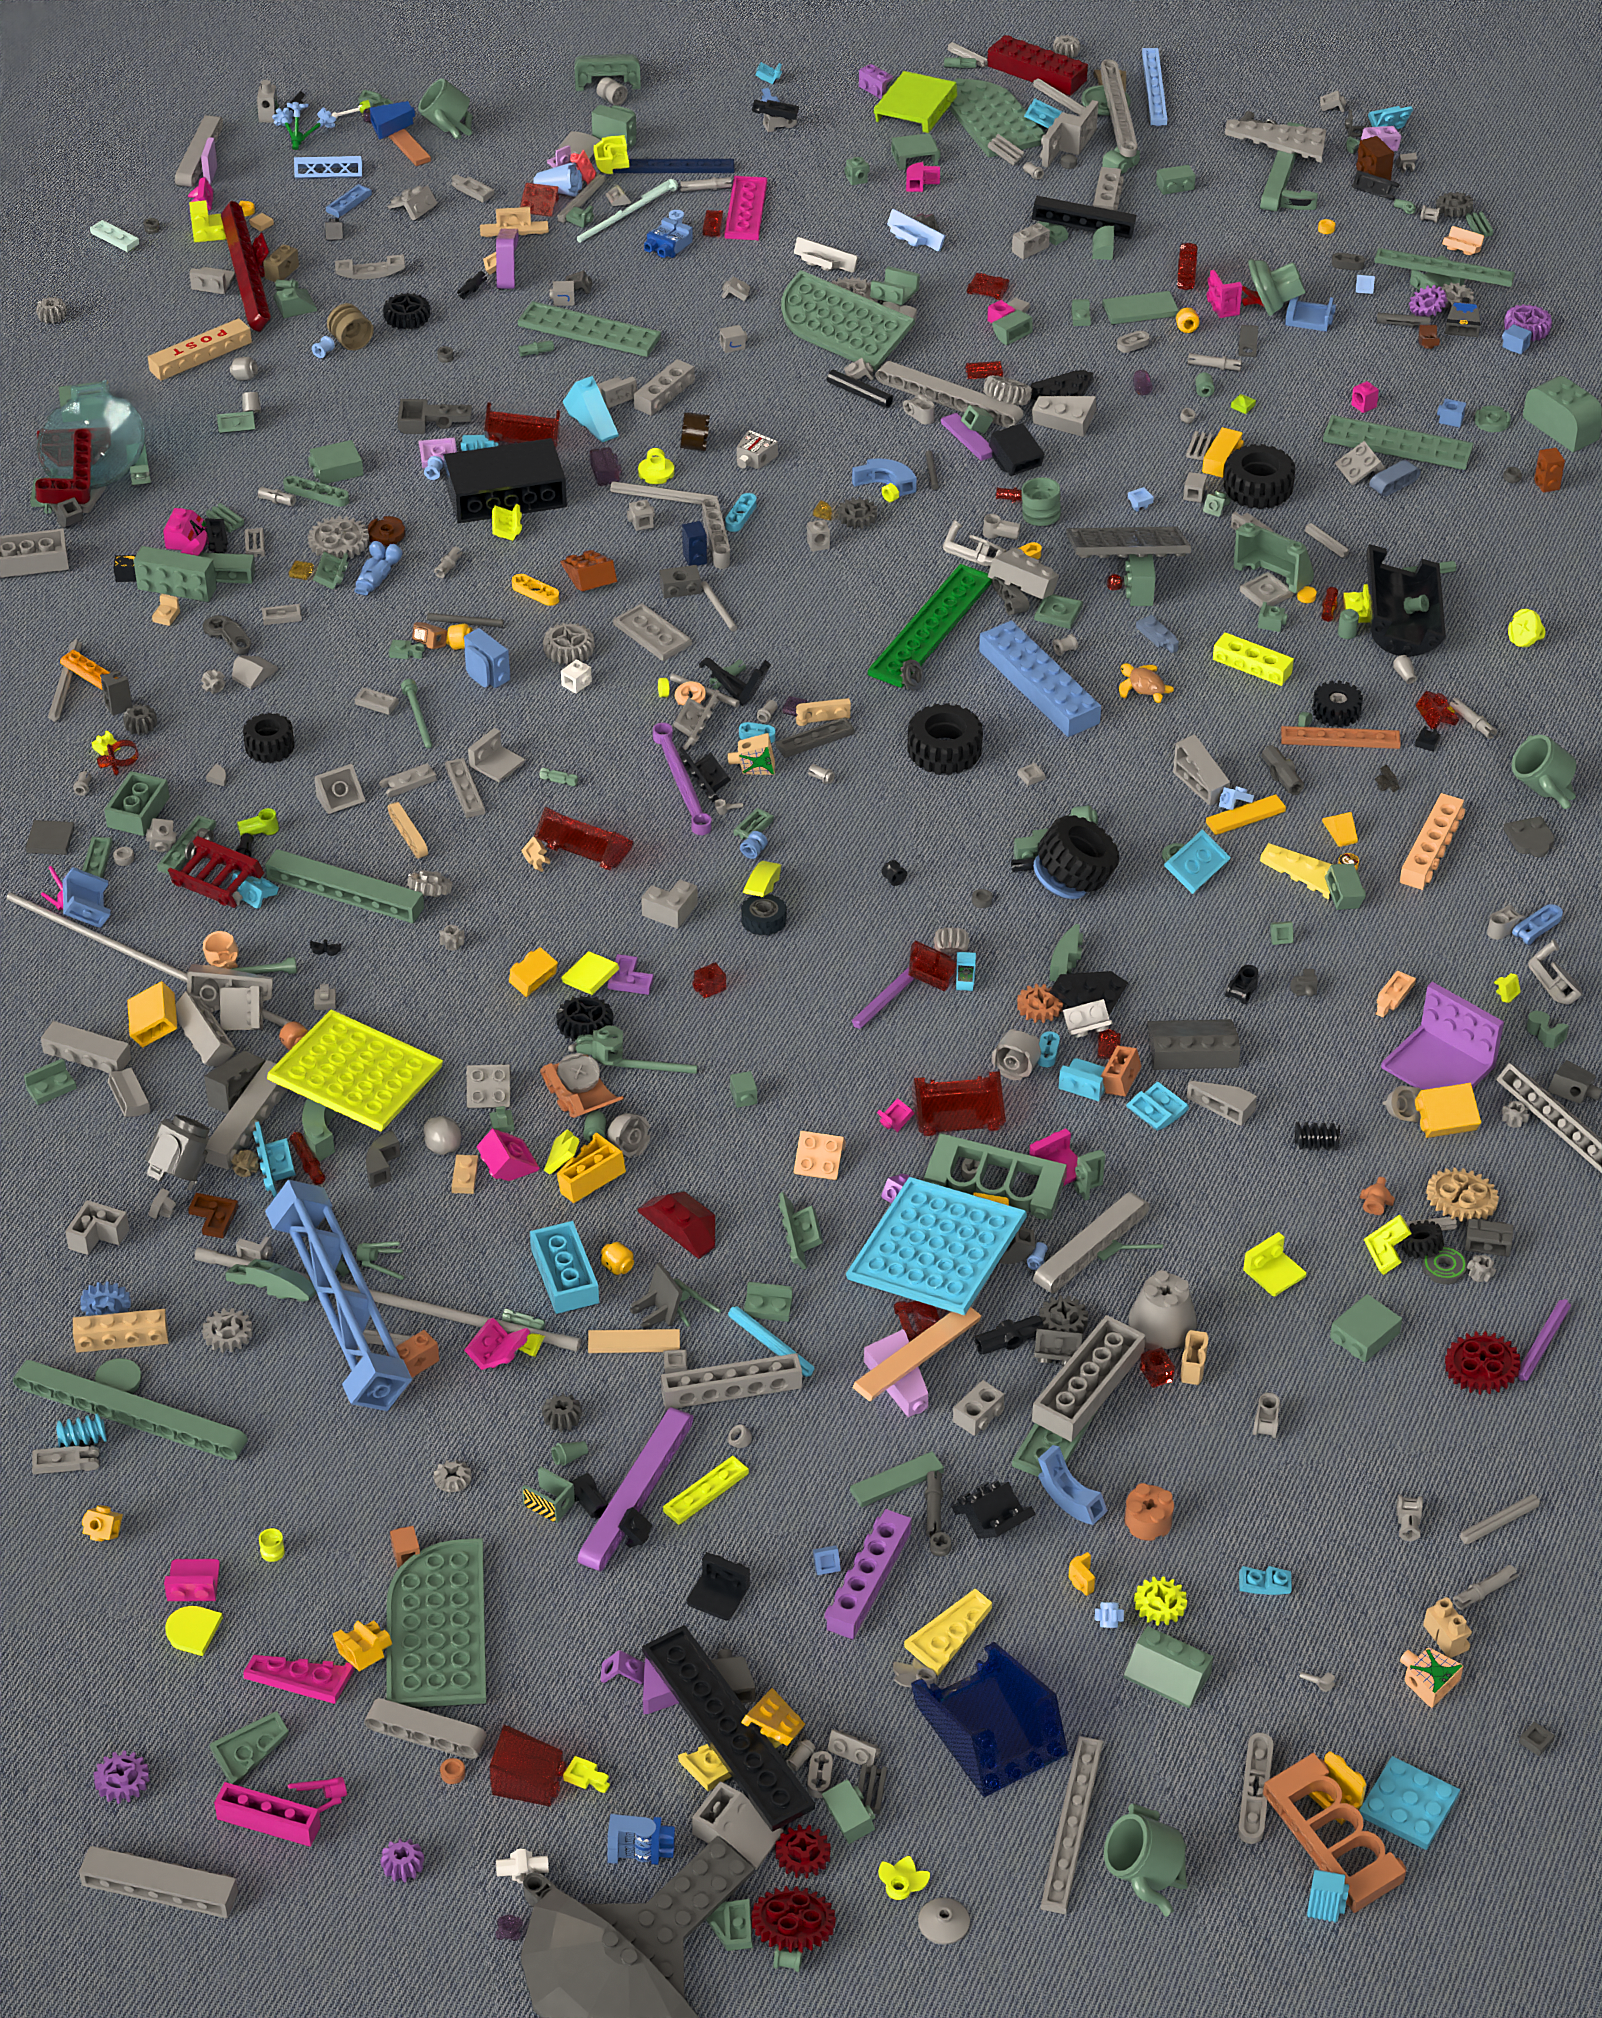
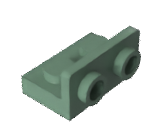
(49, 1082)
(768, 1301)

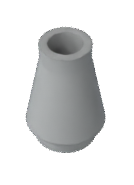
(1404, 668)

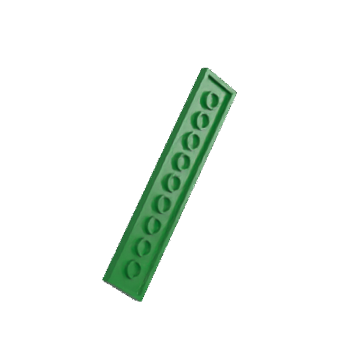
(931, 623)

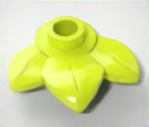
(902, 1875)

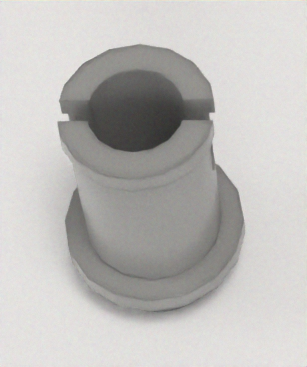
(1035, 172)
(765, 714)
(820, 773)
(81, 786)
(800, 1755)

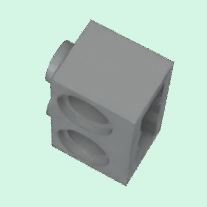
(1030, 240)
(978, 1408)

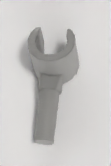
(722, 807)
(1325, 1683)

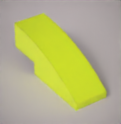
(763, 879)

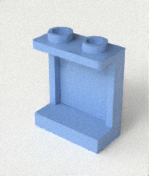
(1309, 314)
(84, 897)

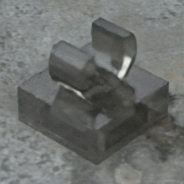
(1387, 780)

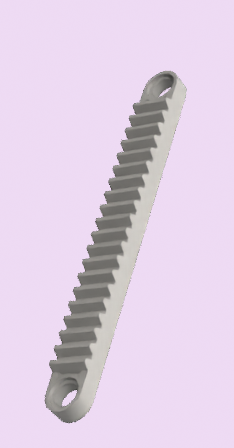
(1118, 108)

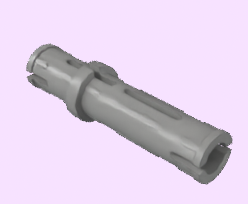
(713, 183)
(1216, 362)
(1478, 722)
(1478, 1591)

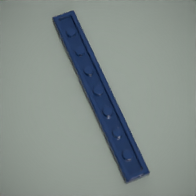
(678, 166)

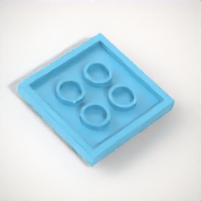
(1409, 1802)

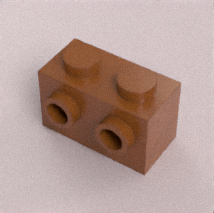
(1549, 470)

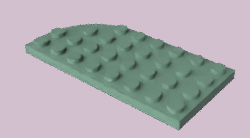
(992, 110)
(842, 320)
(438, 1627)

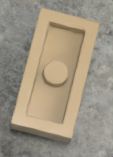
(465, 1174)

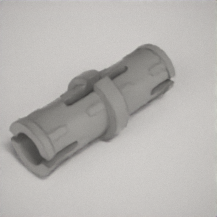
(276, 496)
(448, 562)

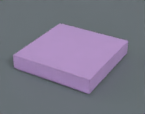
(209, 160)
(436, 447)

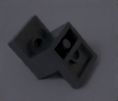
(992, 1509)

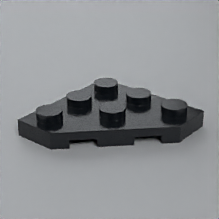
(1067, 384)
(1089, 987)

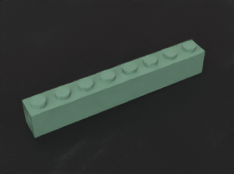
(344, 886)

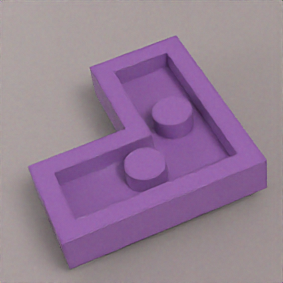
(627, 979)

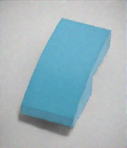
(1270, 1582)

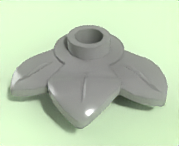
(909, 1673)

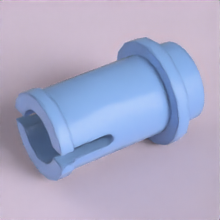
(1037, 1256)

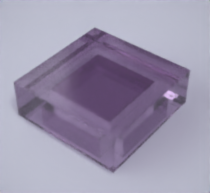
(790, 705)

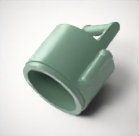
(445, 107)
(1545, 768)
(1146, 1855)

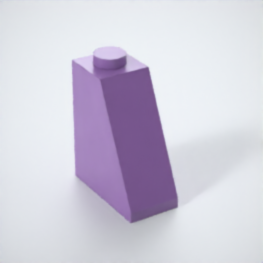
(655, 1692)

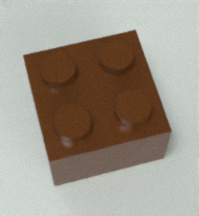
(1375, 158)

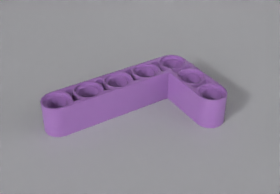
(505, 258)

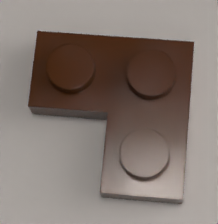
(218, 1212)

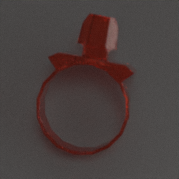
(105, 761)

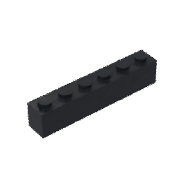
(1082, 216)

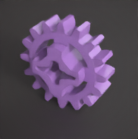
(1428, 301)
(121, 1777)

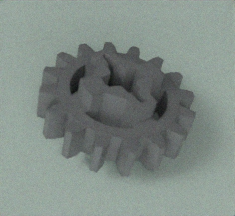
(1455, 204)
(857, 513)
(1064, 1315)

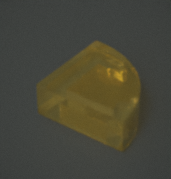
(823, 511)

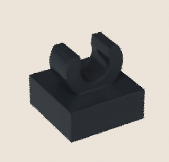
(1427, 739)

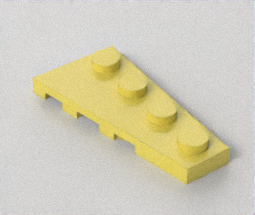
(707, 1767)

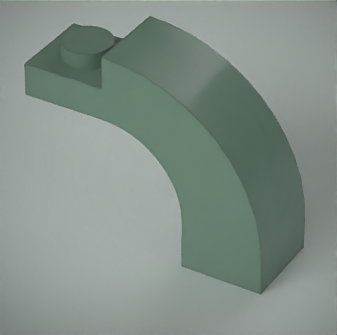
(140, 470)

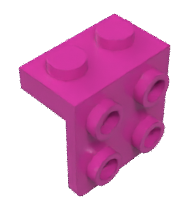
(1057, 1149)
(494, 1345)
(192, 1580)

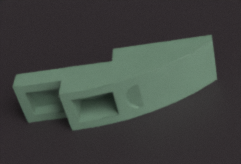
(1066, 953)
(278, 1279)

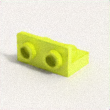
(1358, 602)

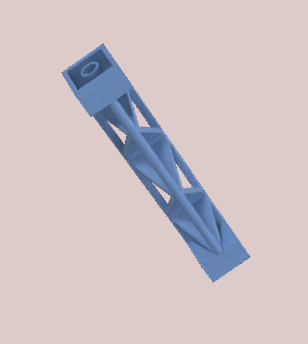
(376, 1378)

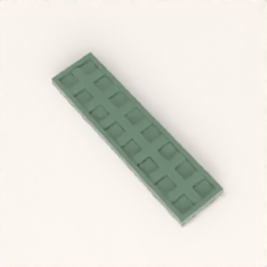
(589, 328)
(1399, 442)

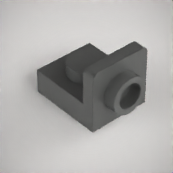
(582, 280)

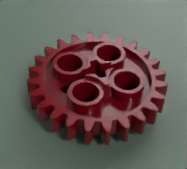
(1482, 1362)
(793, 1919)

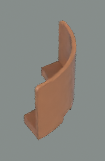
(577, 1103)

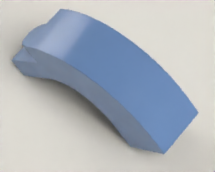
(887, 472)
(1066, 1491)

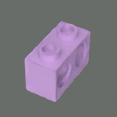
(1387, 134)

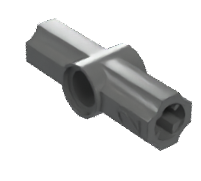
(1282, 770)

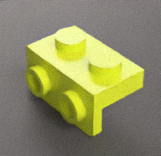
(506, 522)

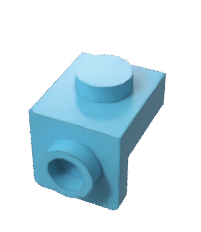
(767, 73)

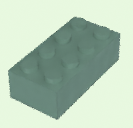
(175, 573)

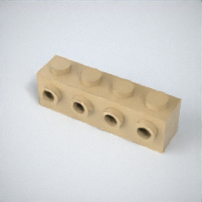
(120, 1330)

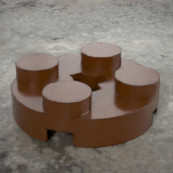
(379, 531)

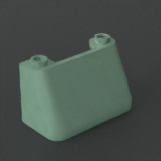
(607, 66)
(1273, 552)

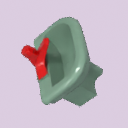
(1272, 286)

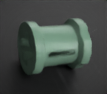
(1416, 604)
(788, 1960)

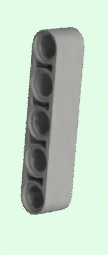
(716, 533)
(425, 1728)

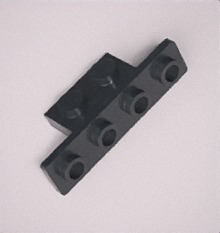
(709, 771)

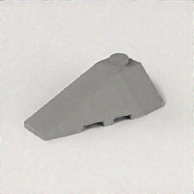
(208, 980)

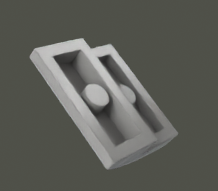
(580, 141)

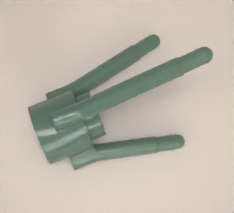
(369, 1252)
(687, 1291)

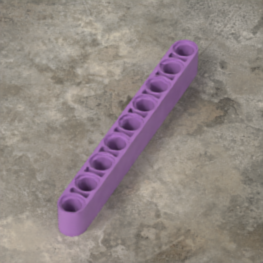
(635, 1488)

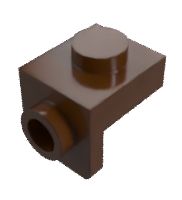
(1428, 336)

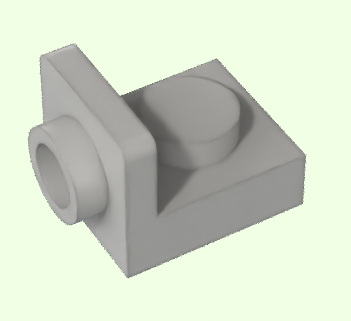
(1332, 100)
(250, 1250)

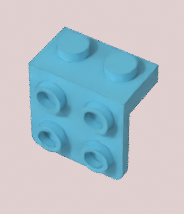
(1390, 117)
(1082, 1079)

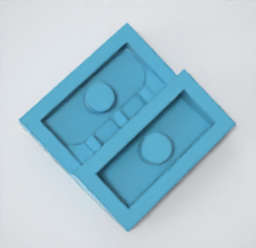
(1042, 113)
(1158, 1106)

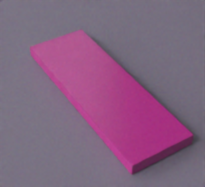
(746, 208)

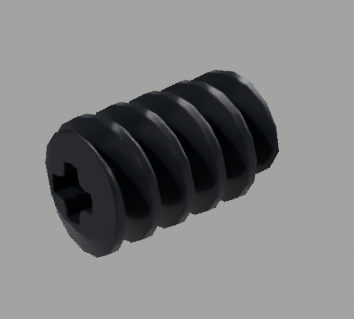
(1317, 1136)

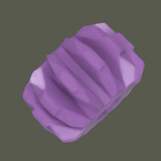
(402, 1860)

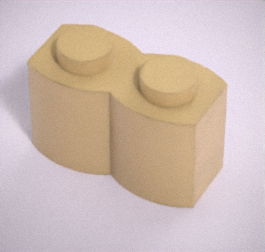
(1194, 1357)

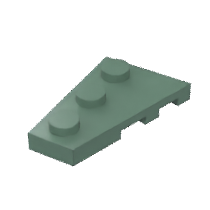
(248, 1746)

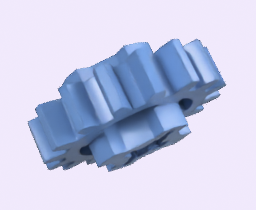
(105, 1299)

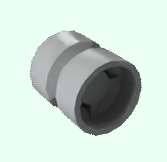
(612, 91)

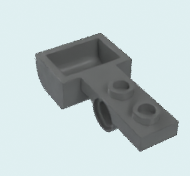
(416, 412)

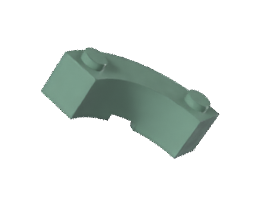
(316, 1134)

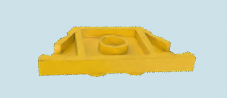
(775, 1718)

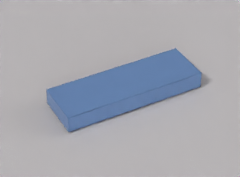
(348, 200)

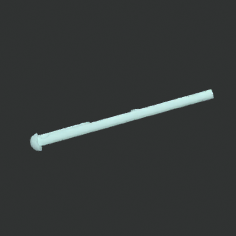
(670, 184)

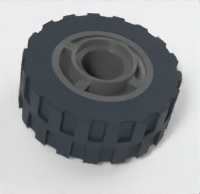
(763, 914)

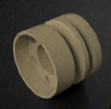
(350, 326)

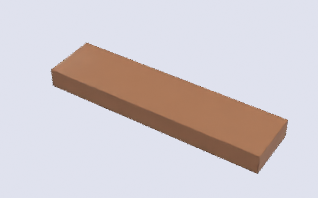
(410, 147)

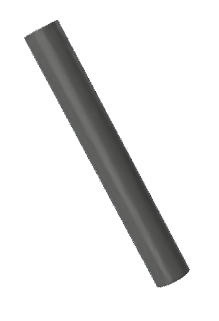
(932, 471)

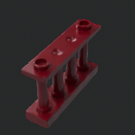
(218, 855)

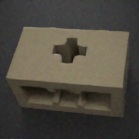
(281, 263)

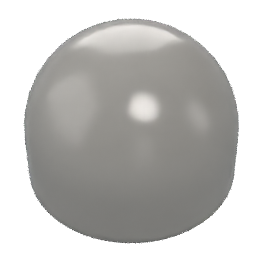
(745, 1438)

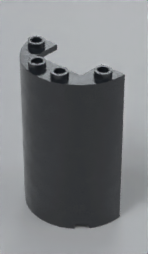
(1387, 589)

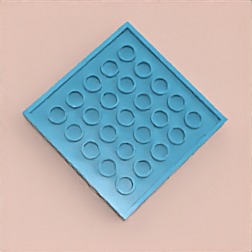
(936, 1245)

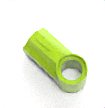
(264, 823)

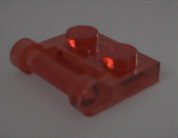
(988, 285)
(924, 1316)

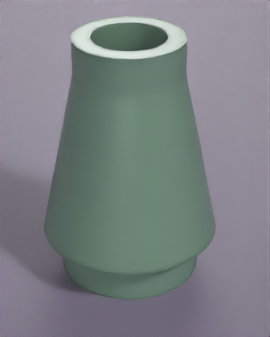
(567, 1452)

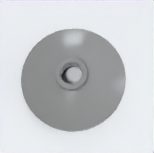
(940, 1929)

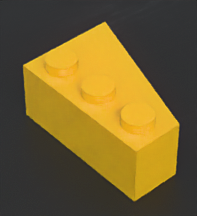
(591, 1169)

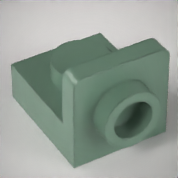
(580, 217)
(1080, 312)

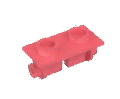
(584, 165)

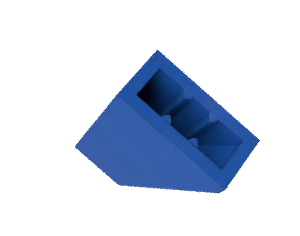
(391, 118)

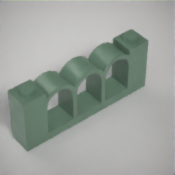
(1040, 1202)

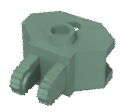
(602, 1044)

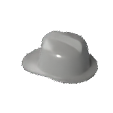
(1401, 1103)

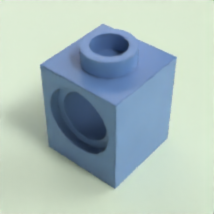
(1451, 412)

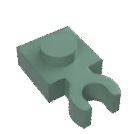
(403, 649)

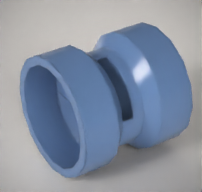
(753, 844)

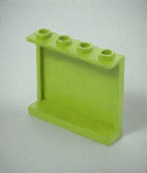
(917, 99)

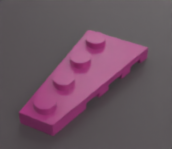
(301, 1677)

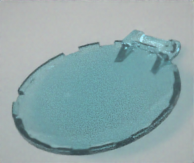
(114, 430)

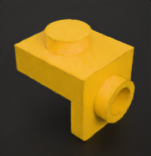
(1080, 1574)

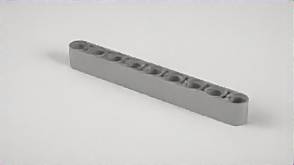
(947, 393)

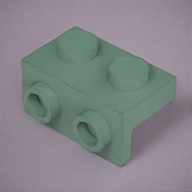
(330, 570)
(1089, 1172)

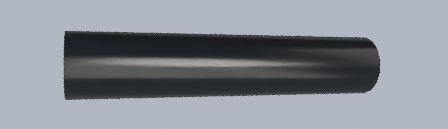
(860, 388)

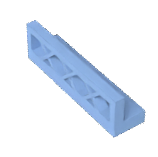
(328, 163)

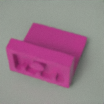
(1224, 298)

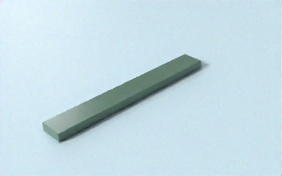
(1444, 267)

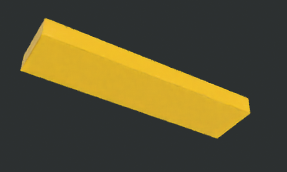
(1245, 814)

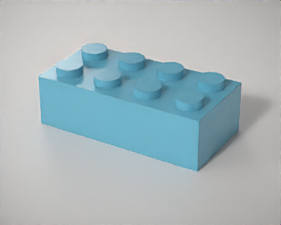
(564, 1267)

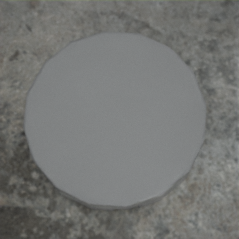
(578, 1072)

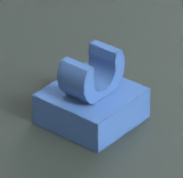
(826, 1560)

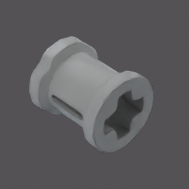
(1430, 214)
(1065, 644)

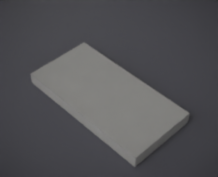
(652, 632)

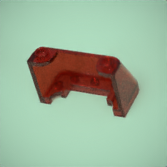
(959, 1104)

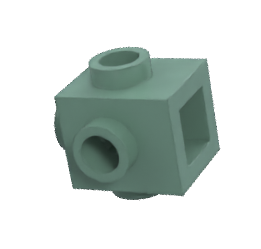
(857, 170)

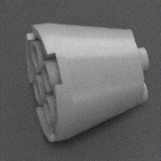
(1164, 1311)

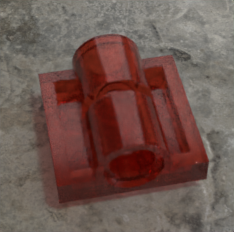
(930, 966)

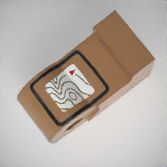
(427, 635)

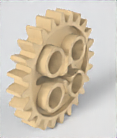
(1475, 1202)

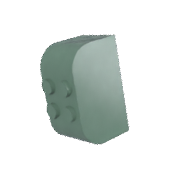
(1564, 413)

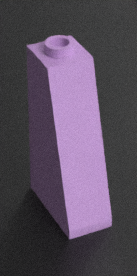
(910, 1390)

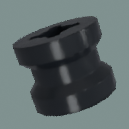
(894, 873)

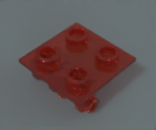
(540, 198)

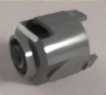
(178, 1149)

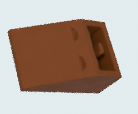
(589, 570)

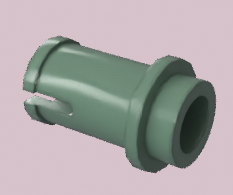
(286, 284)

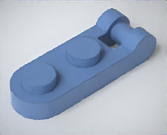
(1538, 923)

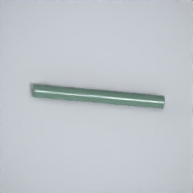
(661, 1066)

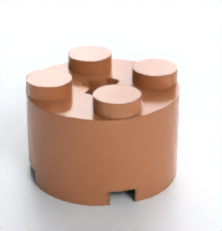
(1149, 1511)

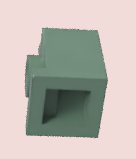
(1272, 617)

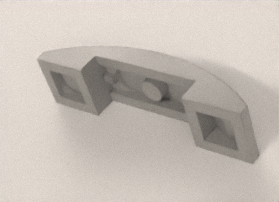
(370, 270)

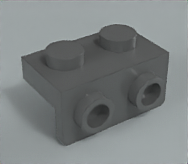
(1056, 1345)

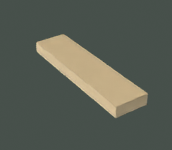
(633, 1340)

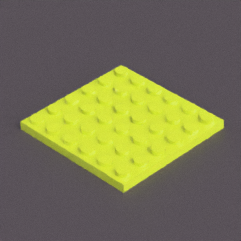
(355, 1070)

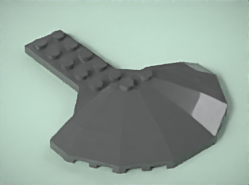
(625, 1955)

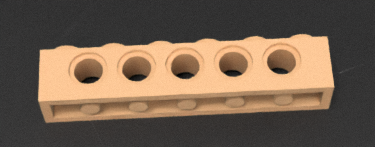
(1432, 841)

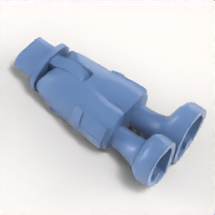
(378, 567)

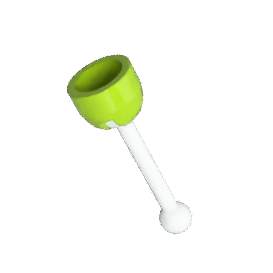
(362, 106)

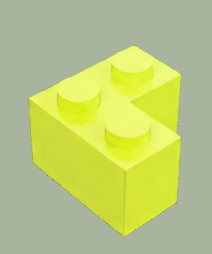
(205, 226)

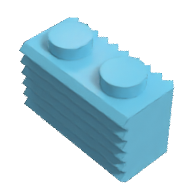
(1327, 1895)

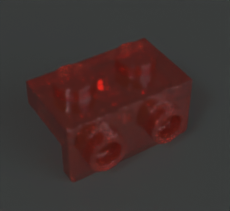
(1436, 709)

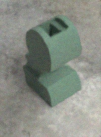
(1538, 1026)

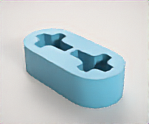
(750, 729)
(1051, 1049)

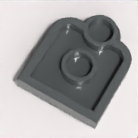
(1530, 836)

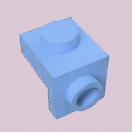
(1229, 797)

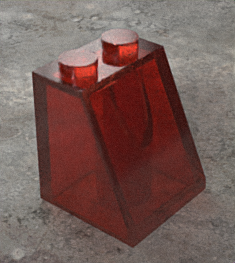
(526, 1768)

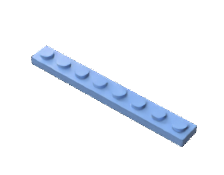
(1154, 86)

